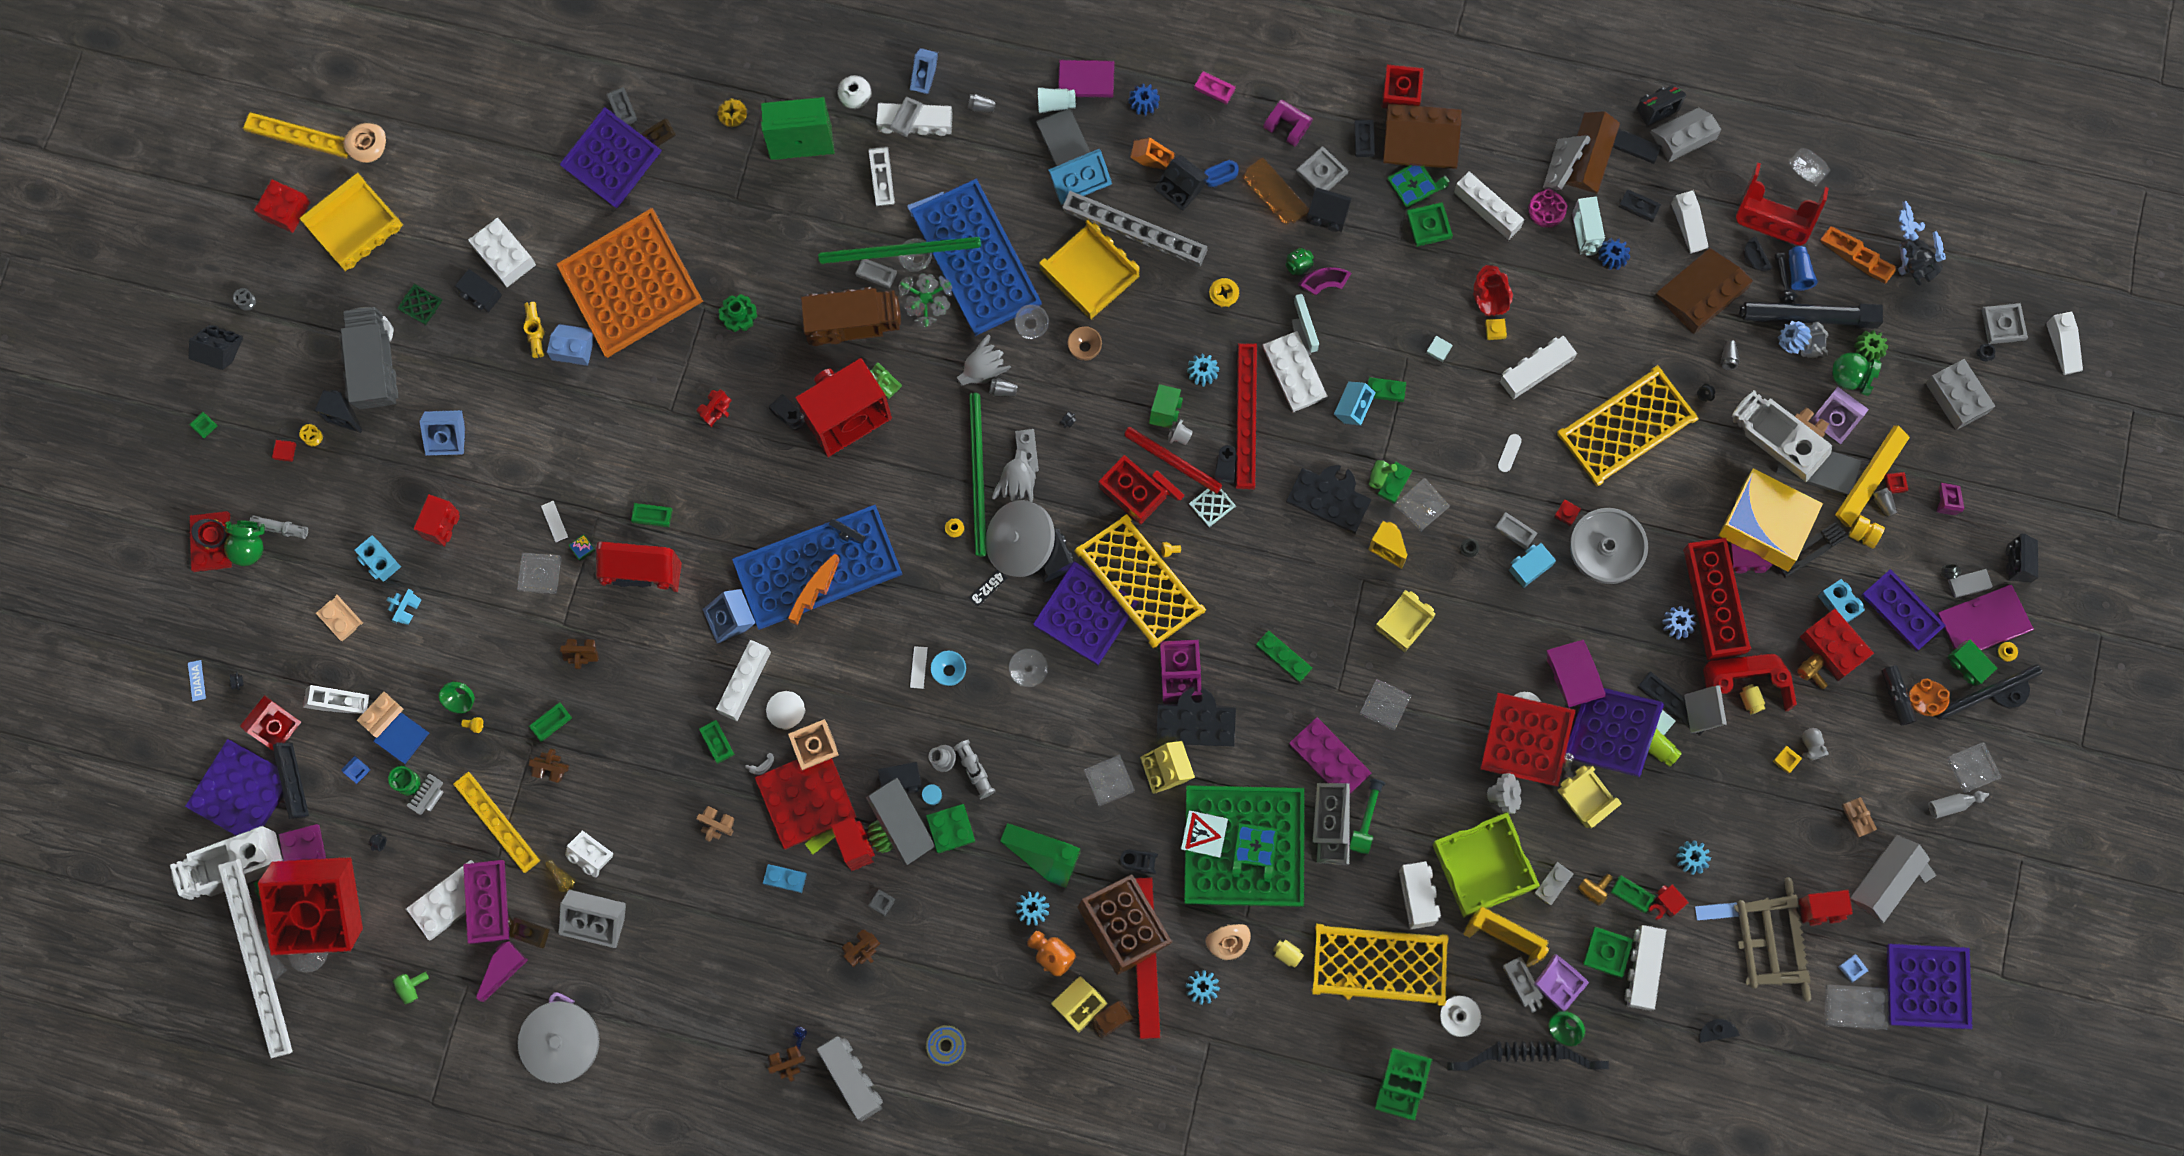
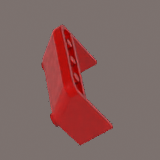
(1776, 219)
(637, 563)
(1725, 670)

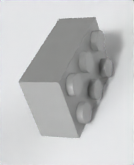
(1960, 394)

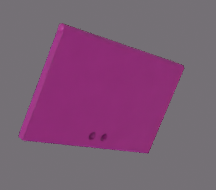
(1992, 620)

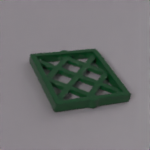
(427, 294)

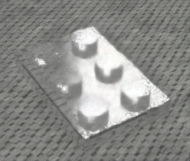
(1856, 1007)

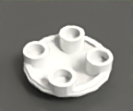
(785, 710)

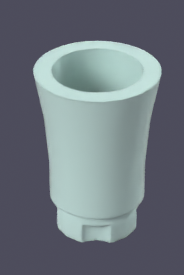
(1055, 99)

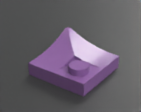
(1560, 983)

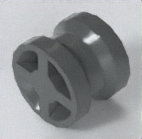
(244, 295)

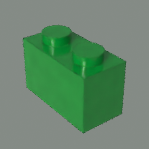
(1165, 406)
(1971, 662)

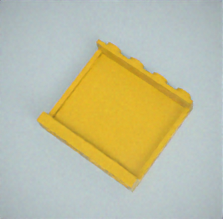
(351, 222)
(1090, 270)
(1508, 933)

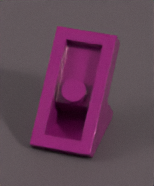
(1951, 499)

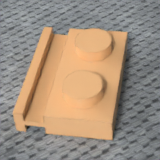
(339, 618)
(380, 714)

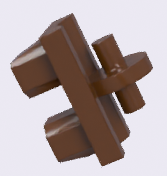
(579, 654)
(557, 769)
(862, 950)
(794, 1058)

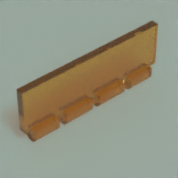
(1280, 194)

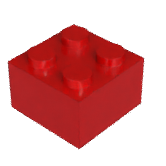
(1402, 86)
(282, 206)
(437, 520)
(1825, 906)

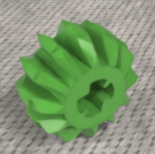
(1871, 345)
(879, 838)

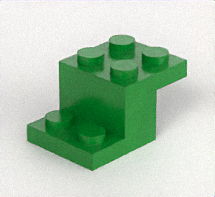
(1403, 1084)

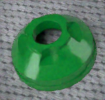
(453, 700)
(1563, 1031)

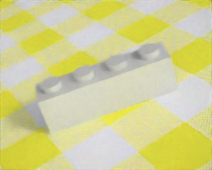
(930, 119)
(1488, 205)
(1538, 367)
(743, 680)
(1646, 968)

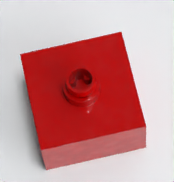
(843, 406)
(310, 906)

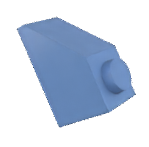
(923, 70)

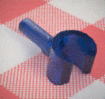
(801, 1033)

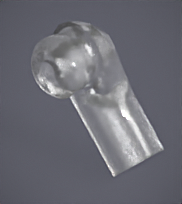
(1566, 769)

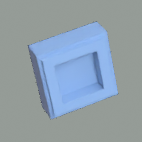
(1853, 968)

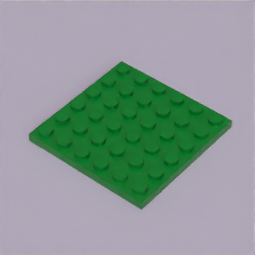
(1210, 877)

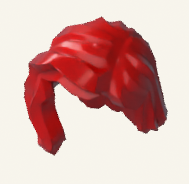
(1492, 291)

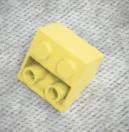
(1167, 766)
(1079, 1004)

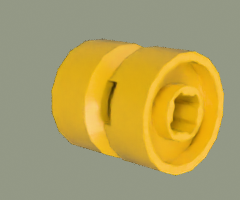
(1865, 531)

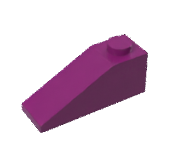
(501, 968)

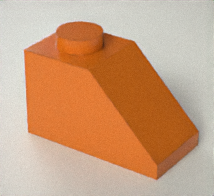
(1151, 153)

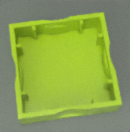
(1485, 865)

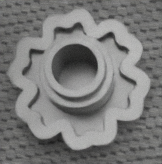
(1506, 793)

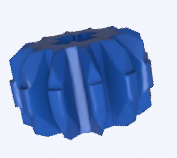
(1144, 93)
(1610, 258)

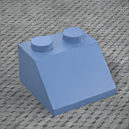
(571, 344)
(443, 432)
(728, 615)

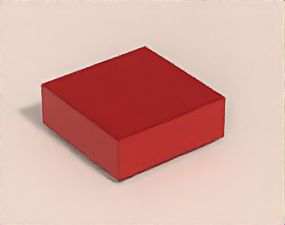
(284, 450)
(1896, 482)

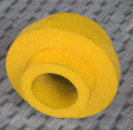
(954, 533)
(2002, 651)

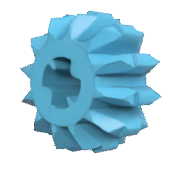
(1205, 363)
(1690, 850)
(1029, 902)
(1208, 983)

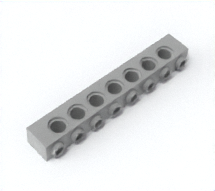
(1135, 228)

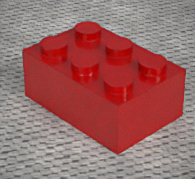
(1132, 489)
(1837, 644)
(853, 843)

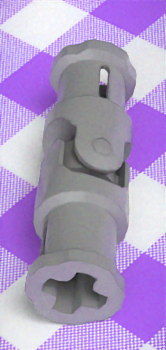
(970, 761)

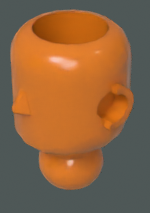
(1052, 954)

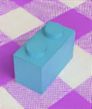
(1354, 403)
(1532, 564)

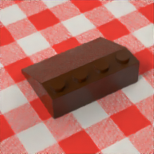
(1422, 136)
(1704, 289)
(1124, 924)

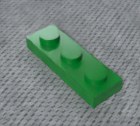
(1284, 656)

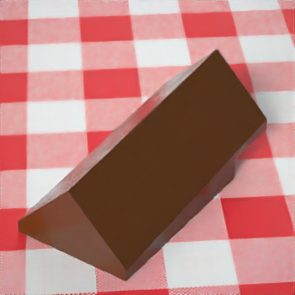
(1591, 166)

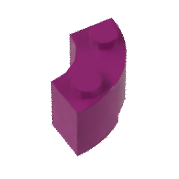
(1323, 278)

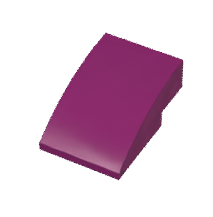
(1180, 669)
(1575, 673)

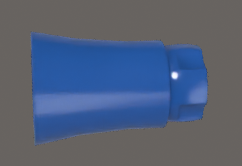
(1801, 269)

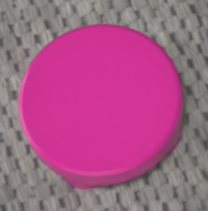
(1547, 208)

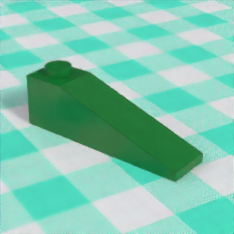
(1044, 854)

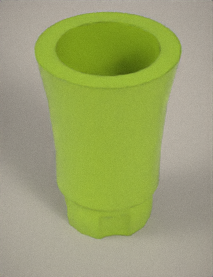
(1663, 749)

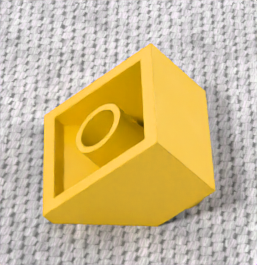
(1389, 544)

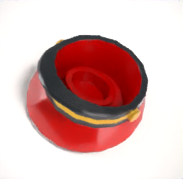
(209, 534)

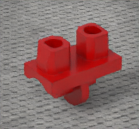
(716, 408)

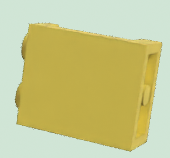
(1405, 620)
(1588, 797)

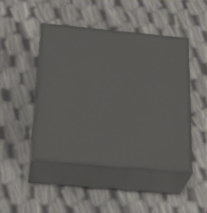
(882, 902)

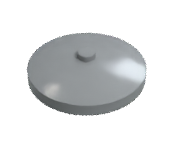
(1020, 538)
(1608, 545)
(558, 1042)

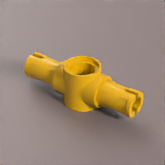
(536, 337)

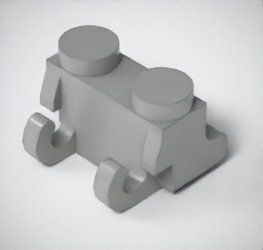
(1817, 342)

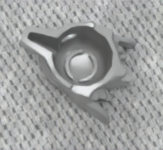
(982, 365)
(1016, 479)

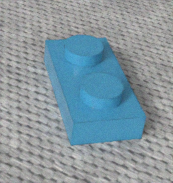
(784, 878)

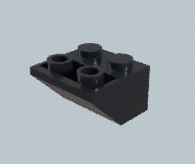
(1181, 182)
(214, 347)
(2022, 559)
(1059, 560)

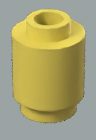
(1752, 699)
(1288, 953)

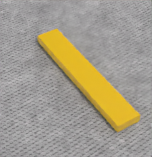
(295, 134)
(1872, 476)
(496, 822)

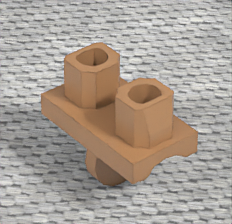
(1820, 426)
(1859, 817)
(708, 819)

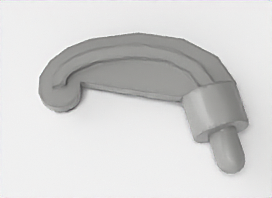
(763, 767)

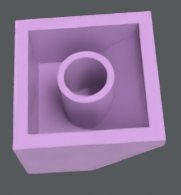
(1841, 413)

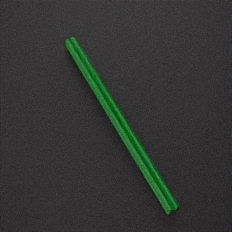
(899, 250)
(977, 474)

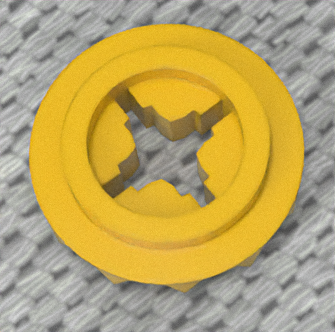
(738, 117)
(1229, 286)

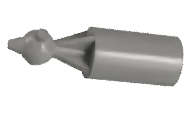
(1954, 803)

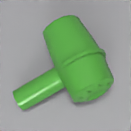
(1380, 472)
(405, 986)

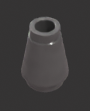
(981, 103)
(1730, 356)
(1002, 388)
(1885, 501)

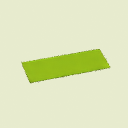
(819, 841)

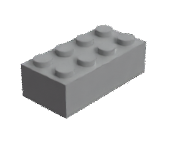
(850, 1079)

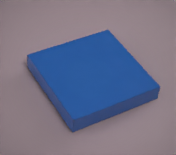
(402, 738)

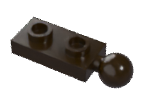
(659, 133)
(528, 932)

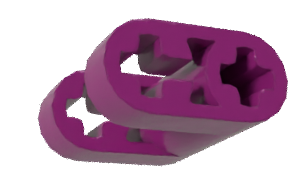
(1291, 115)

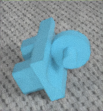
(400, 615)

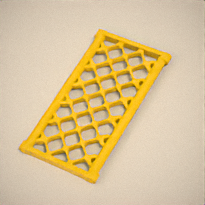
(1599, 479)
(1157, 560)
(1352, 991)

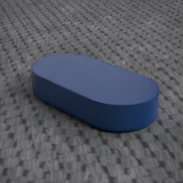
(1221, 173)

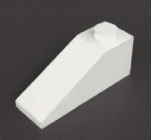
(881, 176)
(1690, 221)
(2066, 342)
(335, 700)

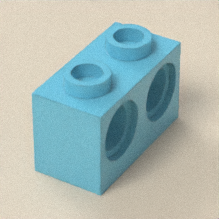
(379, 556)
(1847, 599)

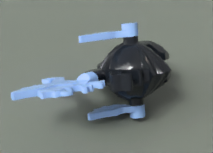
(1915, 253)

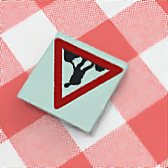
(1204, 834)

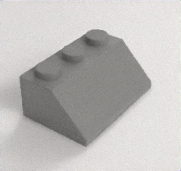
(1686, 133)
(591, 918)

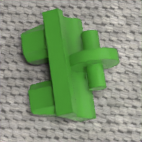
(885, 380)

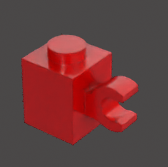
(1668, 901)

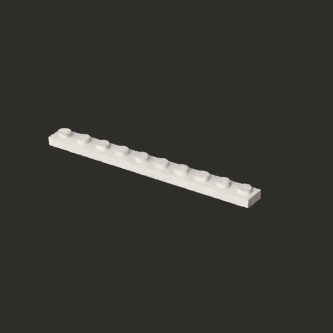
(255, 958)

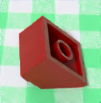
(270, 723)

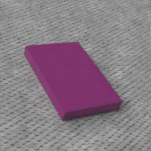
(1087, 77)

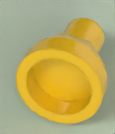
(1167, 549)
(475, 724)

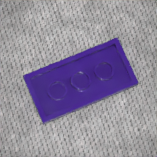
(1903, 610)

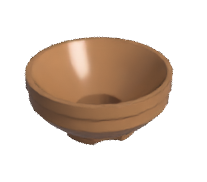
(1082, 335)

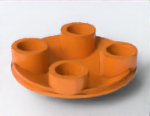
(1929, 698)

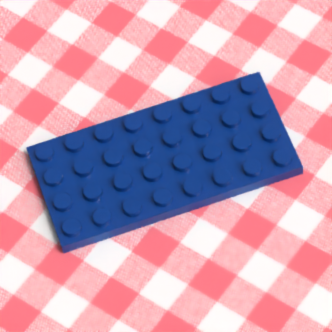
(984, 280)
(781, 570)

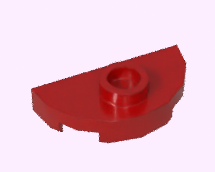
(1171, 490)

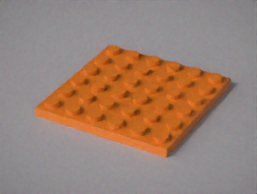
(629, 282)

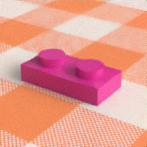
(1214, 87)

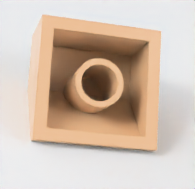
(813, 744)

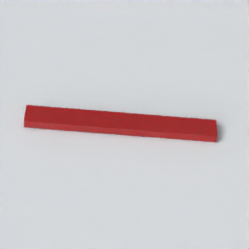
(1246, 416)
(1147, 981)

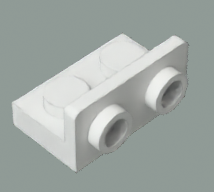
(588, 854)

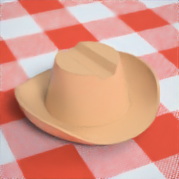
(365, 142)
(1228, 941)

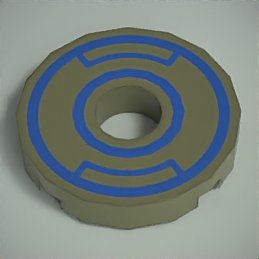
(934, 1042)

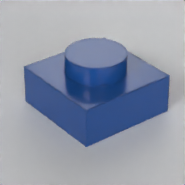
(355, 769)

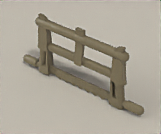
(1776, 978)

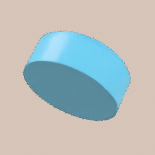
(932, 794)

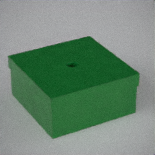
(797, 128)

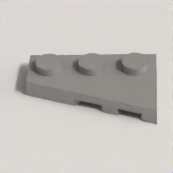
(1563, 158)

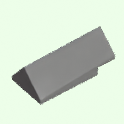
(1332, 823)
(1890, 878)

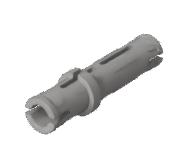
(285, 528)

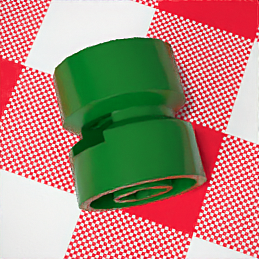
(404, 780)

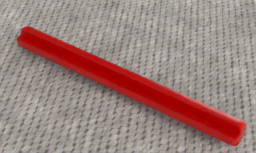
(1173, 460)

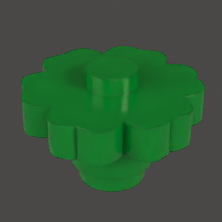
(738, 313)

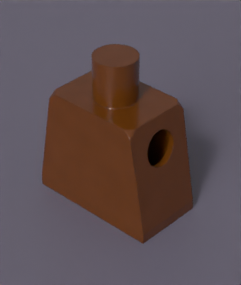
(1111, 1019)

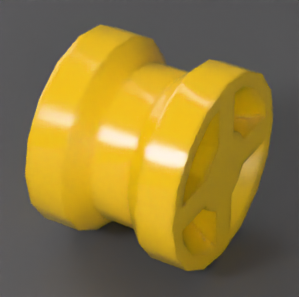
(308, 431)

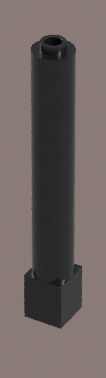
(1861, 316)

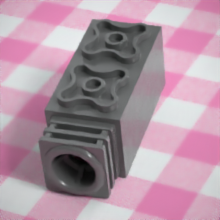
(367, 359)

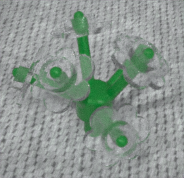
(916, 305)

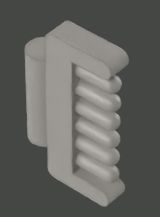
(430, 798)

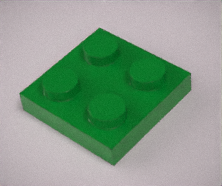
(1429, 224)
(950, 828)
(1608, 952)

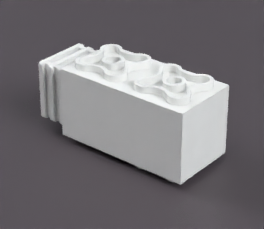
(1782, 435)
(200, 870)

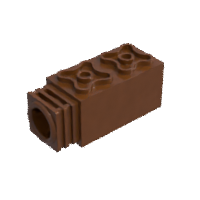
(849, 315)

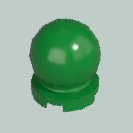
(1855, 372)
(244, 544)

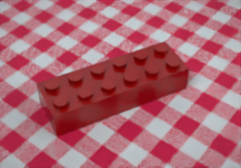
(1716, 599)

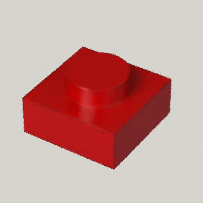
(1567, 512)

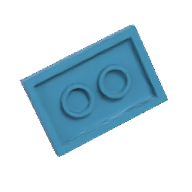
(1080, 175)

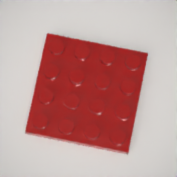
(1527, 739)
(804, 800)

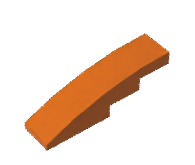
(1858, 255)
(817, 584)

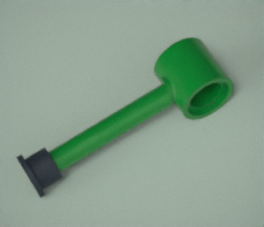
(1361, 840)

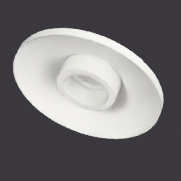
(1470, 1013)

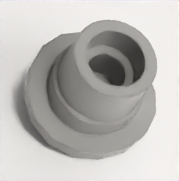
(1179, 433)
(942, 758)

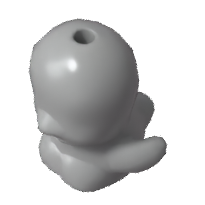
(1815, 744)

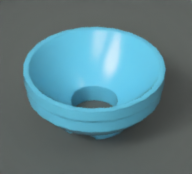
(944, 659)

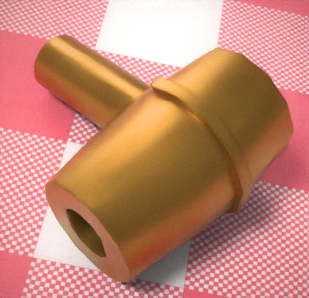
(1810, 668)
(1595, 892)

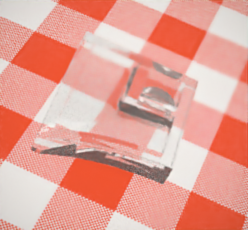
(1422, 504)

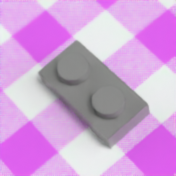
(1553, 884)

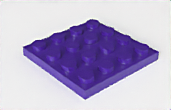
(610, 157)
(1083, 614)
(1615, 732)
(237, 790)
(1929, 986)

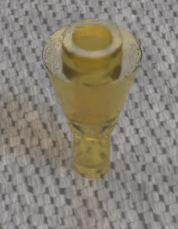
(562, 879)

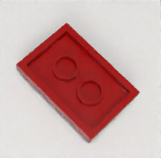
(204, 560)

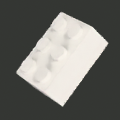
(502, 252)
(1419, 895)

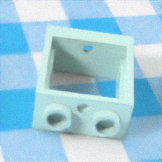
(1588, 225)

